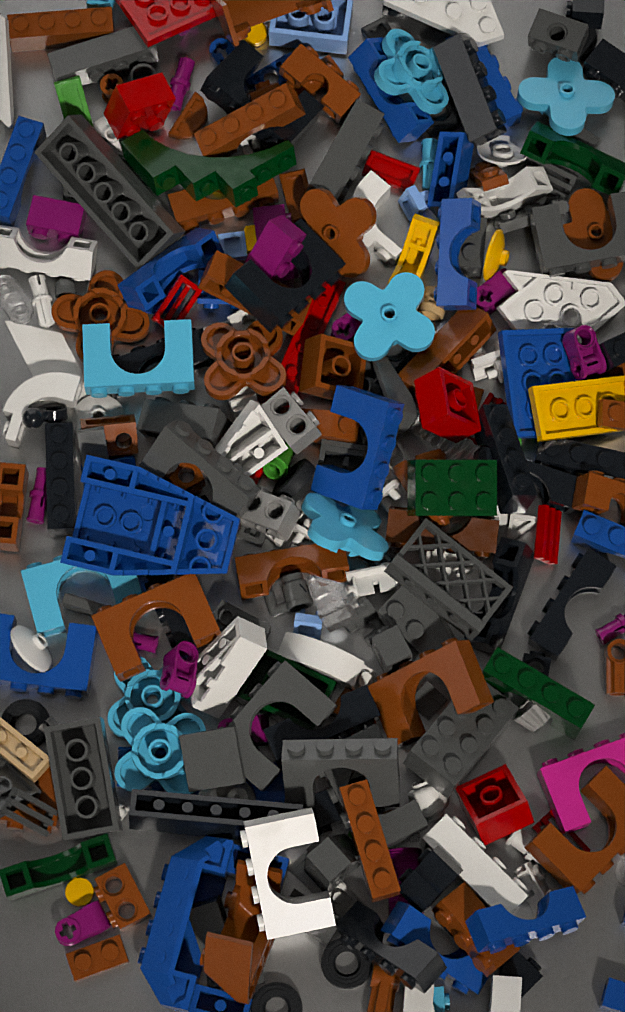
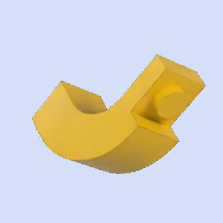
(417, 246)

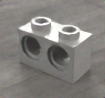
(289, 421)
(264, 517)

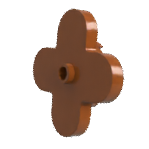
(590, 216)
(341, 226)
(101, 300)
(242, 360)

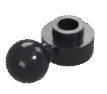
(34, 417)

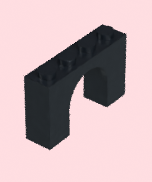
(226, 89)
(274, 303)

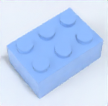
(320, 31)

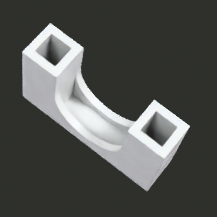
(281, 913)
(504, 996)

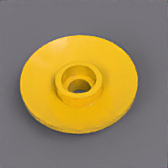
(496, 255)

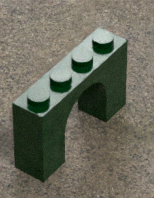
(563, 705)

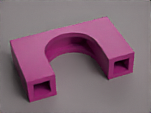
(562, 778)

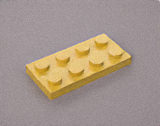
(572, 407)

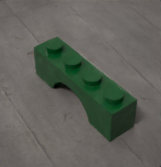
(599, 168)
(50, 871)

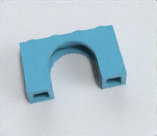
(105, 377)
(44, 586)

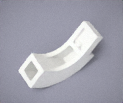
(523, 189)
(377, 192)
(37, 392)
(326, 660)

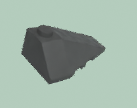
(384, 381)

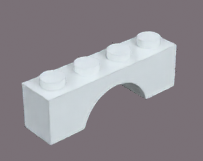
(74, 260)

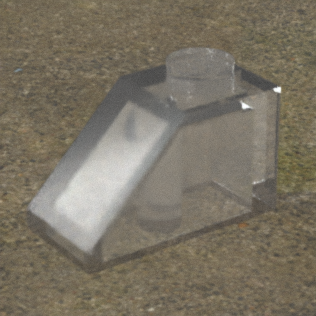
(333, 602)

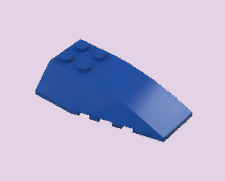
(146, 525)

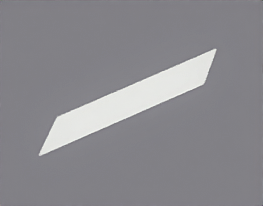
(45, 353)

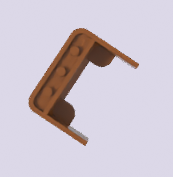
(240, 15)
(241, 950)

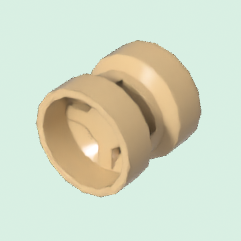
(429, 308)

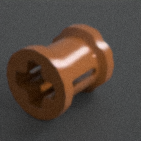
(108, 84)

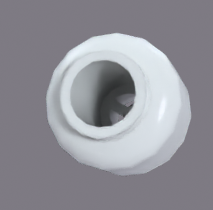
(429, 799)

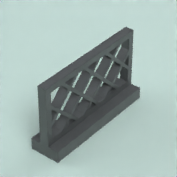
(440, 599)

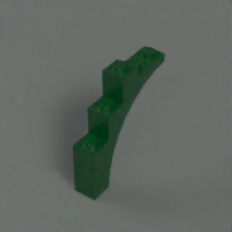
(200, 175)

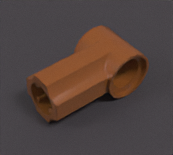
(614, 670)
(383, 990)

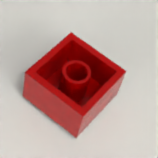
(139, 105)
(447, 405)
(494, 805)

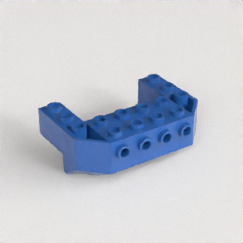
(172, 951)

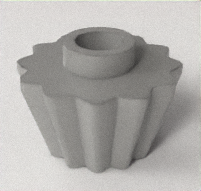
(531, 716)

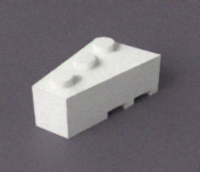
(250, 441)
(226, 665)

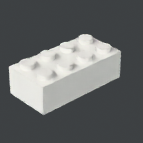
(480, 872)

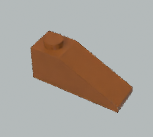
(331, 426)

